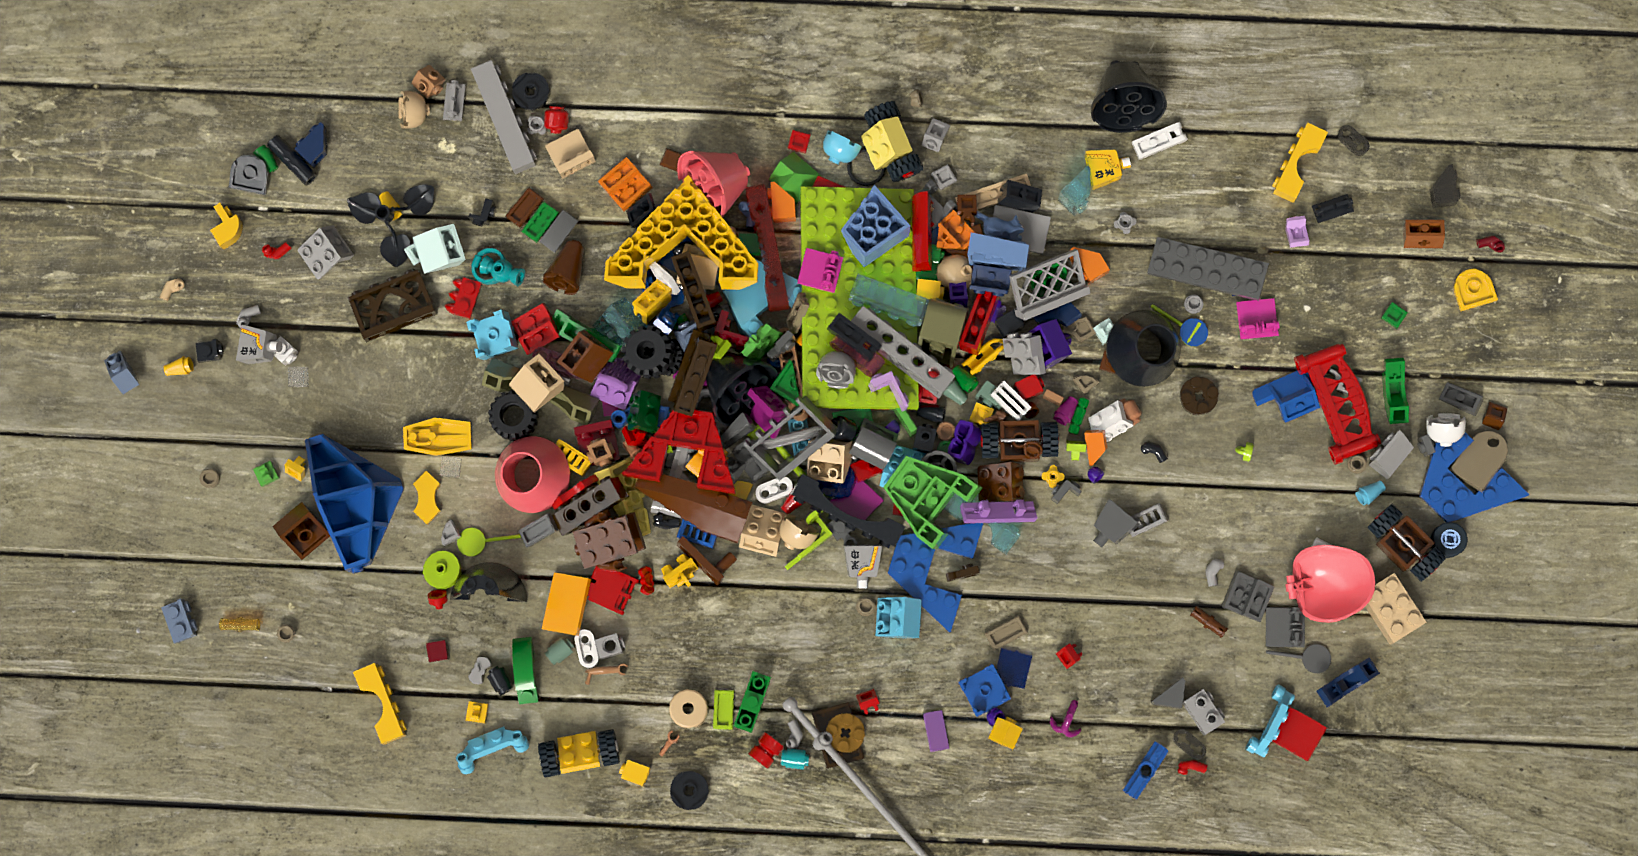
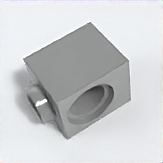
(601, 646)

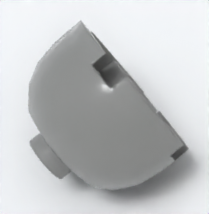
(836, 369)

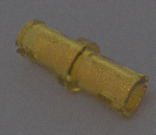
(239, 624)

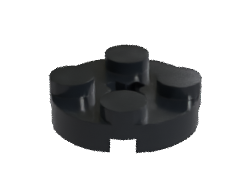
(520, 91)
(687, 801)

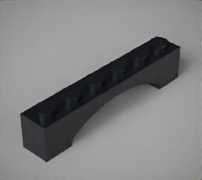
(886, 531)

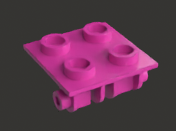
(820, 270)
(1257, 319)

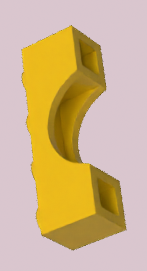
(1290, 183)
(389, 726)

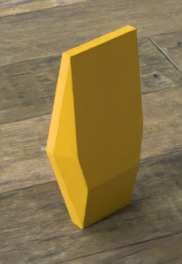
(437, 436)

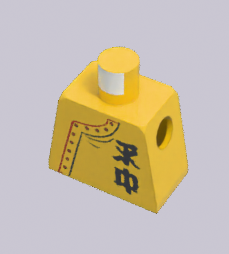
(1105, 167)

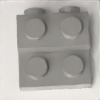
(1025, 353)

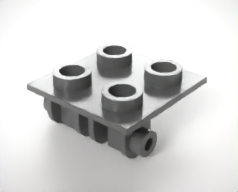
(1285, 627)

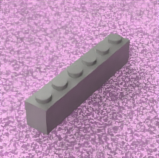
(503, 117)

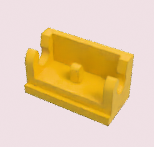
(652, 301)

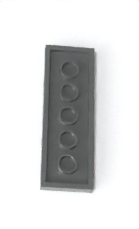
(1208, 268)

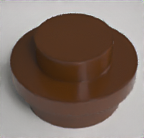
(1032, 449)

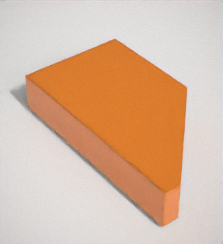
(1095, 444)

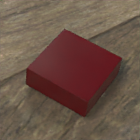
(437, 651)

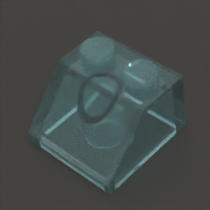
(1076, 193)

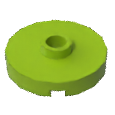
(450, 573)

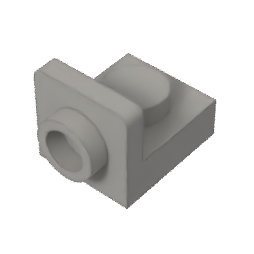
(935, 135)

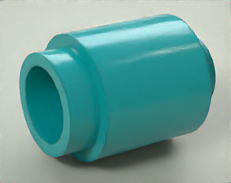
(794, 758)

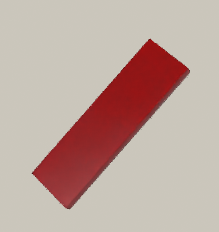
(921, 232)

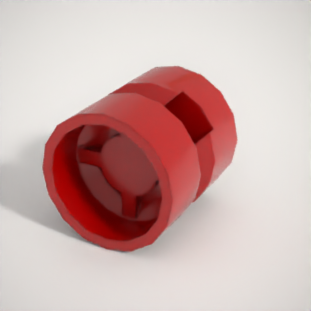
(766, 750)

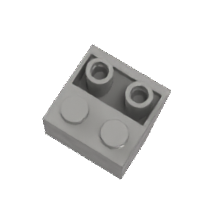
(1388, 458)

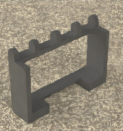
(791, 463)

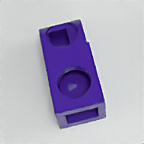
(958, 293)

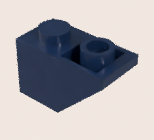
(314, 145)

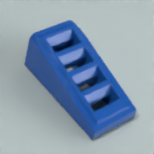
(710, 544)

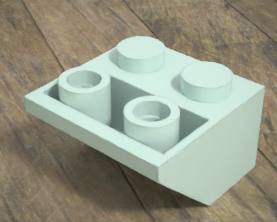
(439, 249)

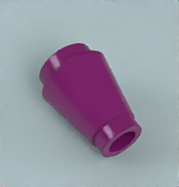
(1065, 411)

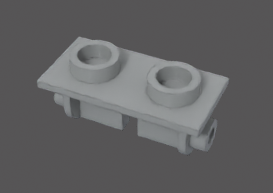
(454, 101)

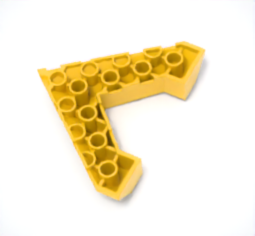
(682, 215)

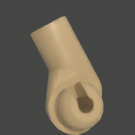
(170, 287)

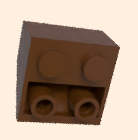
(585, 356)

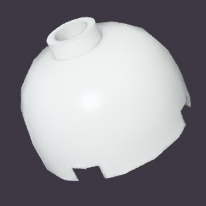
(1446, 428)

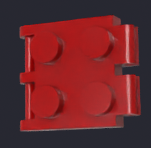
(611, 589)

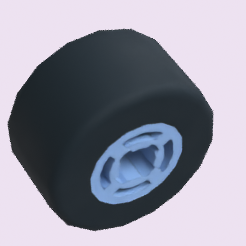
(1445, 544)

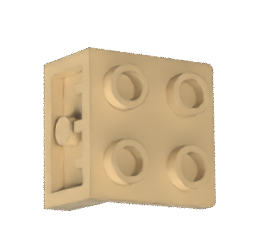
(570, 153)
(762, 530)

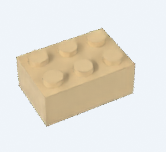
(1394, 610)

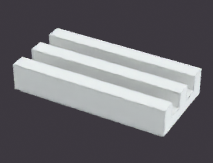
(1022, 411)

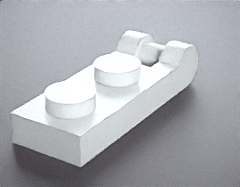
(1159, 141)

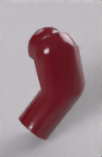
(1492, 242)

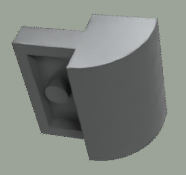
(874, 444)

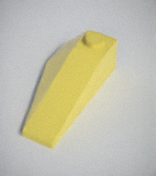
(634, 502)

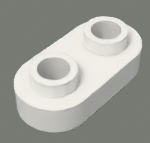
(774, 490)
(586, 649)

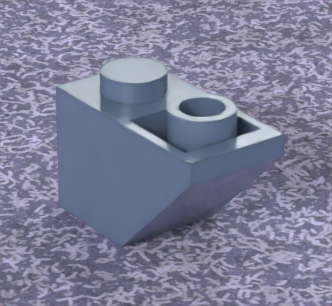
(121, 372)

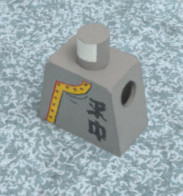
(257, 345)
(862, 562)

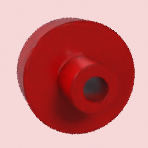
(437, 598)

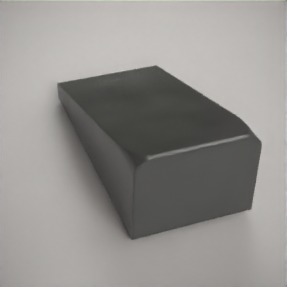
(1461, 398)

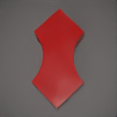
(575, 491)

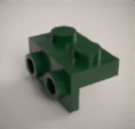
(644, 411)

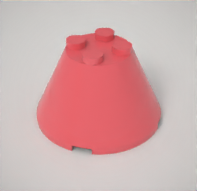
(717, 175)

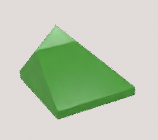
(793, 174)

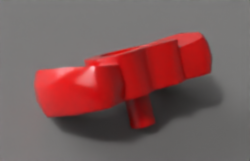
(646, 580)

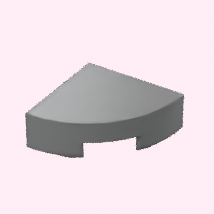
(450, 533)

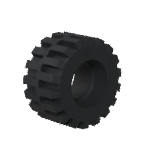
(511, 432)

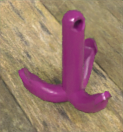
(1064, 728)

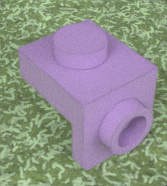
(1296, 231)

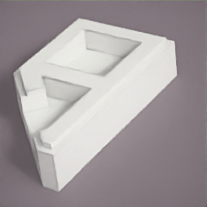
(664, 277)

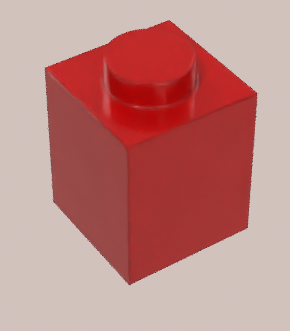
(1029, 387)

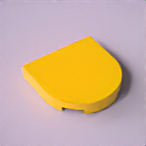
(1473, 289)

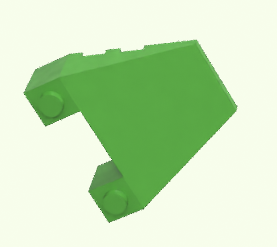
(923, 492)

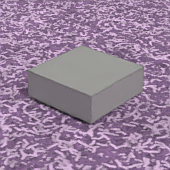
(943, 177)

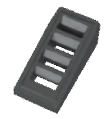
(737, 430)

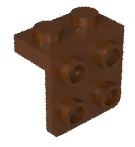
(1001, 482)

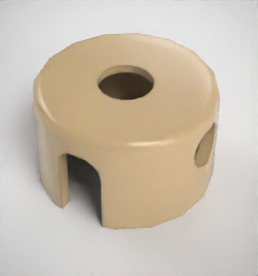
(691, 720)

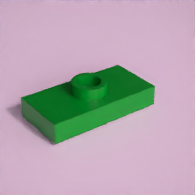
(540, 222)

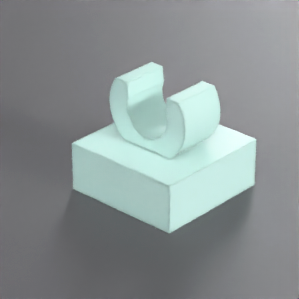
(1102, 330)

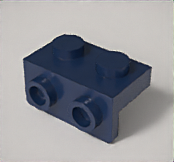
(990, 279)

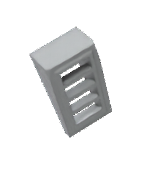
(1161, 512)

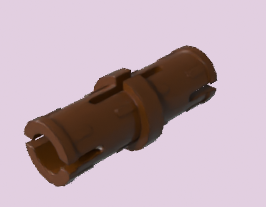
(1209, 621)

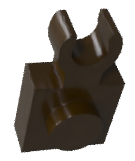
(966, 571)

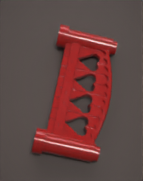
(1346, 443)

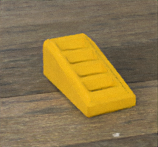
(566, 448)

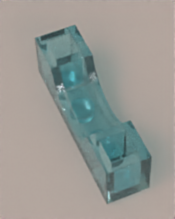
(1002, 535)

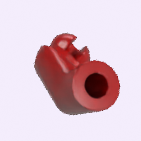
(1191, 764)

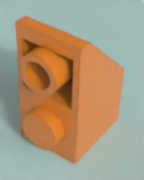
(782, 204)
(1092, 265)

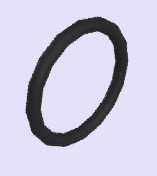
(860, 182)

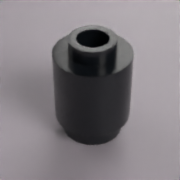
(500, 680)

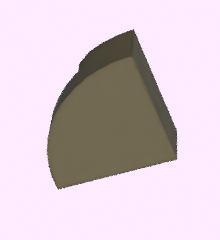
(1085, 383)

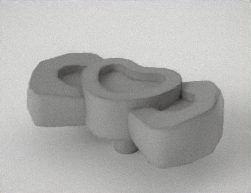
(479, 670)

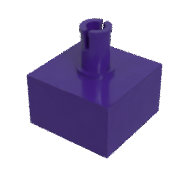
(1053, 342)

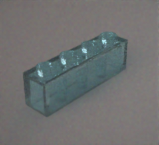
(888, 300)

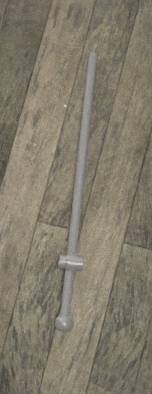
(823, 741)

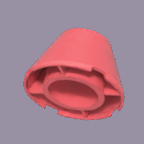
(553, 474)

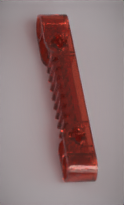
(758, 200)

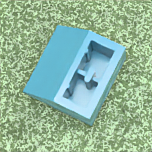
(898, 617)

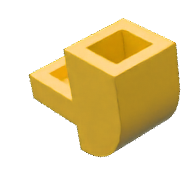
(229, 230)

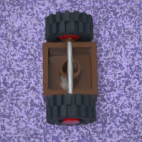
(1014, 436)
(1405, 543)

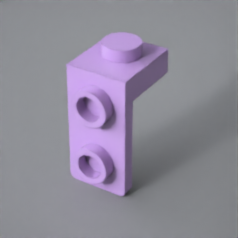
(879, 381)

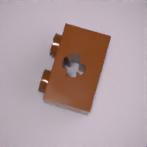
(1424, 233)

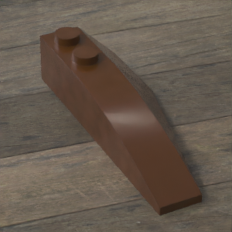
(706, 509)

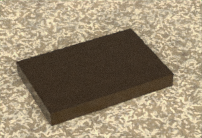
(821, 721)

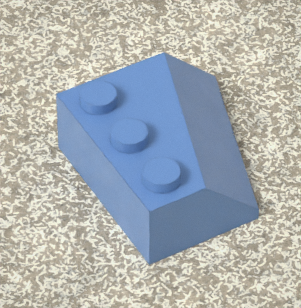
(874, 228)

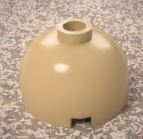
(412, 109)
(954, 270)
(797, 533)

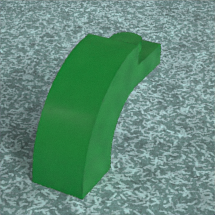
(1394, 391)
(524, 670)

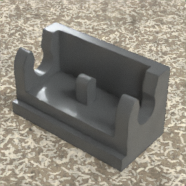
(754, 467)

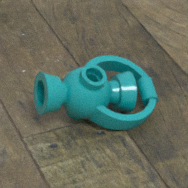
(501, 270)

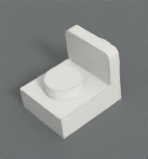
(287, 354)

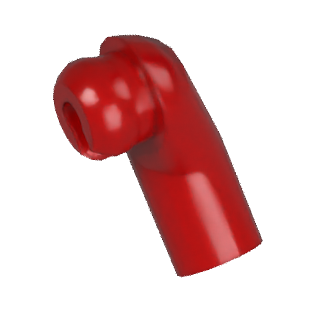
(275, 253)

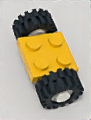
(578, 752)

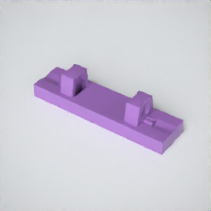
(998, 512)

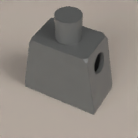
(1113, 524)

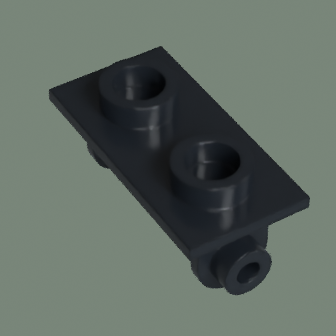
(1333, 208)

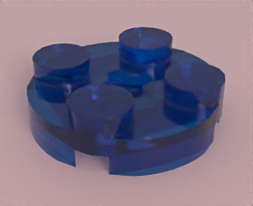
(838, 490)

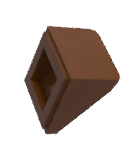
(1494, 416)

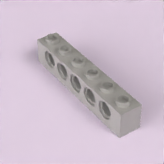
(904, 362)

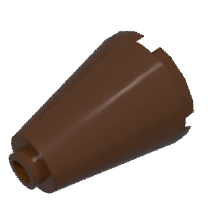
(566, 269)

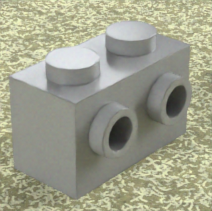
(1204, 712)

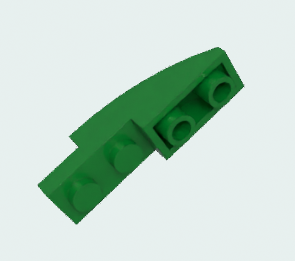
(569, 327)

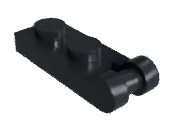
(854, 336)

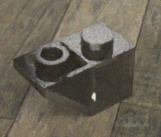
(1444, 190)

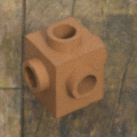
(428, 81)
(600, 445)

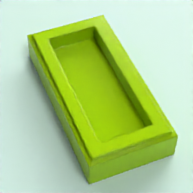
(723, 709)

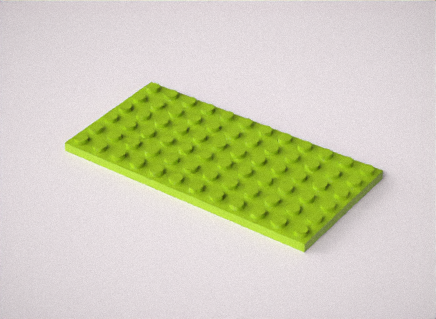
(822, 217)

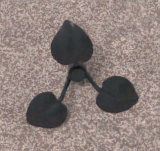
(367, 207)

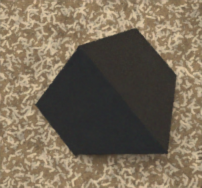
(640, 211)

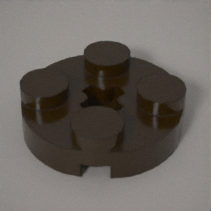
(1197, 385)

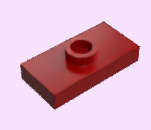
(864, 470)

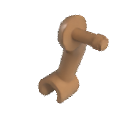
(603, 670)

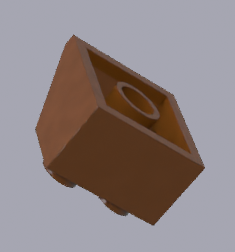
(301, 530)

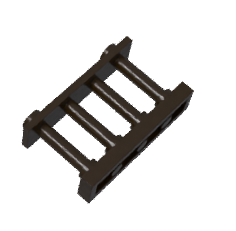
(692, 372)

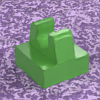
(266, 473)

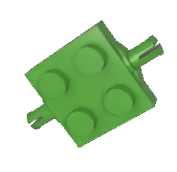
(762, 342)

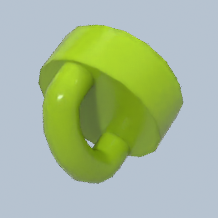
(1246, 451)

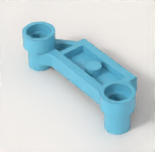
(1271, 732)
(488, 744)

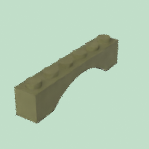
(573, 403)

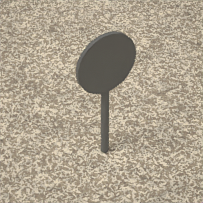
(1314, 658)

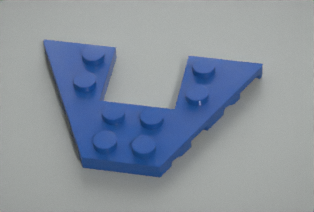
(1451, 497)
(912, 563)

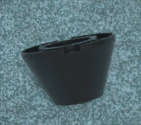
(1124, 353)

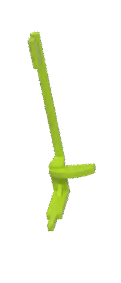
(811, 519)

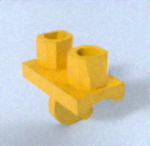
(680, 574)

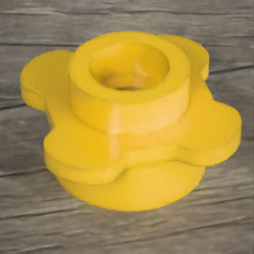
(1052, 481)

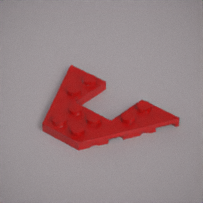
(691, 433)

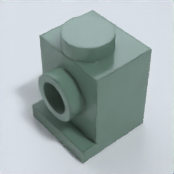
(984, 393)

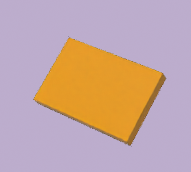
(566, 604)

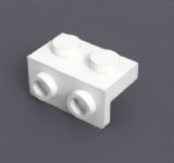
(1111, 419)

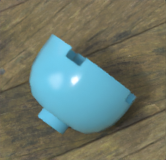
(840, 148)

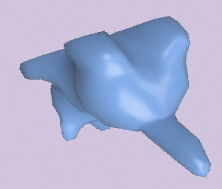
(1001, 229)

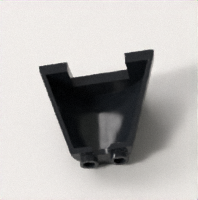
(493, 579)

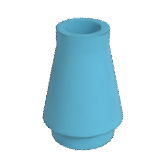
(1369, 493)

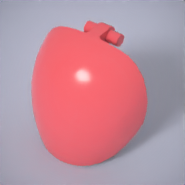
(1330, 582)

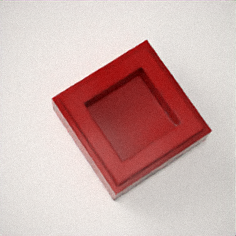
(799, 141)

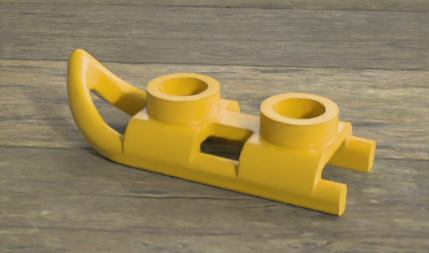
(989, 354)

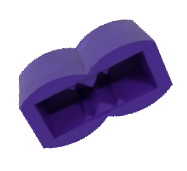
(966, 438)

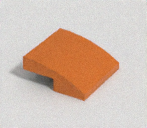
(625, 184)

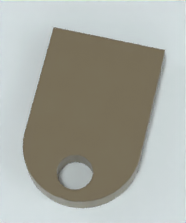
(1480, 461)

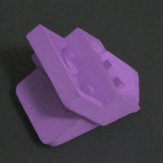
(615, 384)

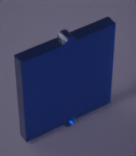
(1013, 668)

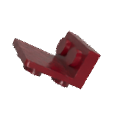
(723, 331)
(590, 432)

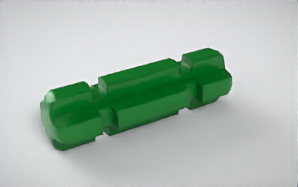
(1078, 416)

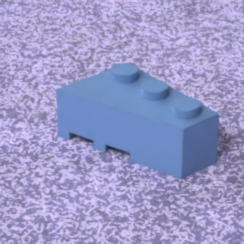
(998, 252)

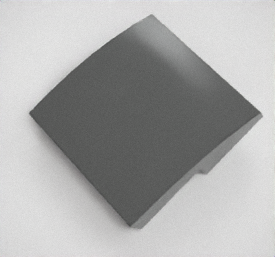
(1247, 596)

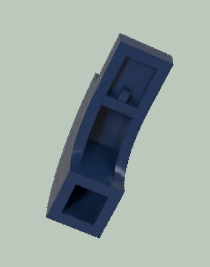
(1347, 682)

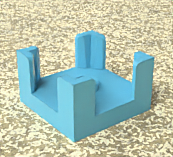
(493, 335)

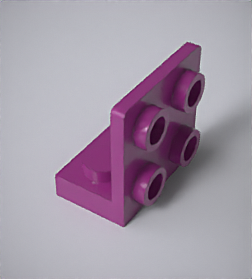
(766, 407)

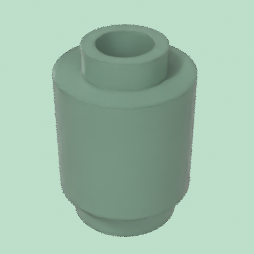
(559, 650)

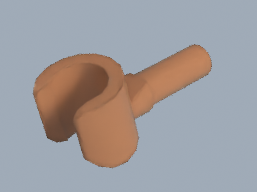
(999, 416)
(669, 742)

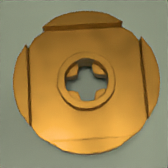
(848, 722)

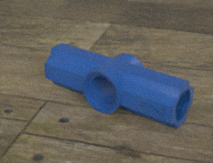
(1138, 781)

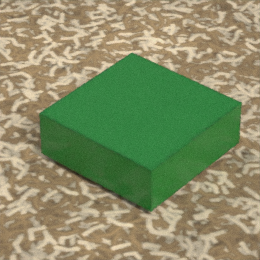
(1394, 315)

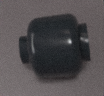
(846, 429)

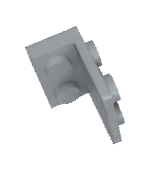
(324, 251)

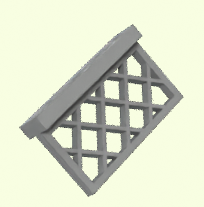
(1049, 300)

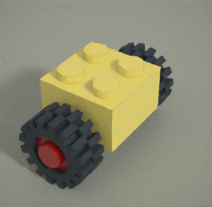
(889, 144)

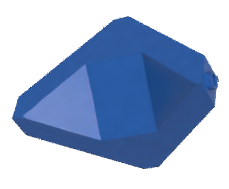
(352, 499)

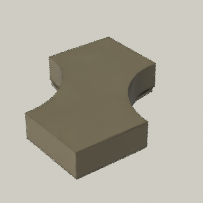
(1080, 329)

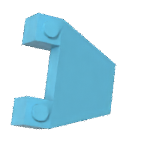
(752, 301)

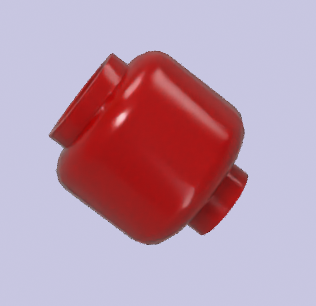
(556, 119)

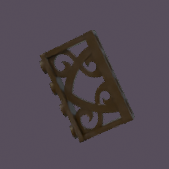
(417, 313)

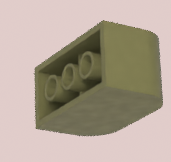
(942, 330)

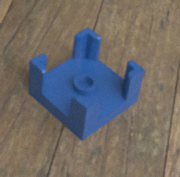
(985, 690)

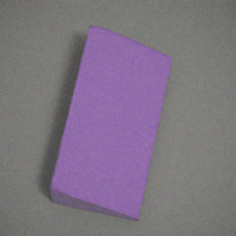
(936, 731)

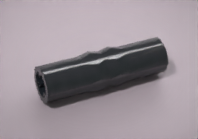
(292, 160)

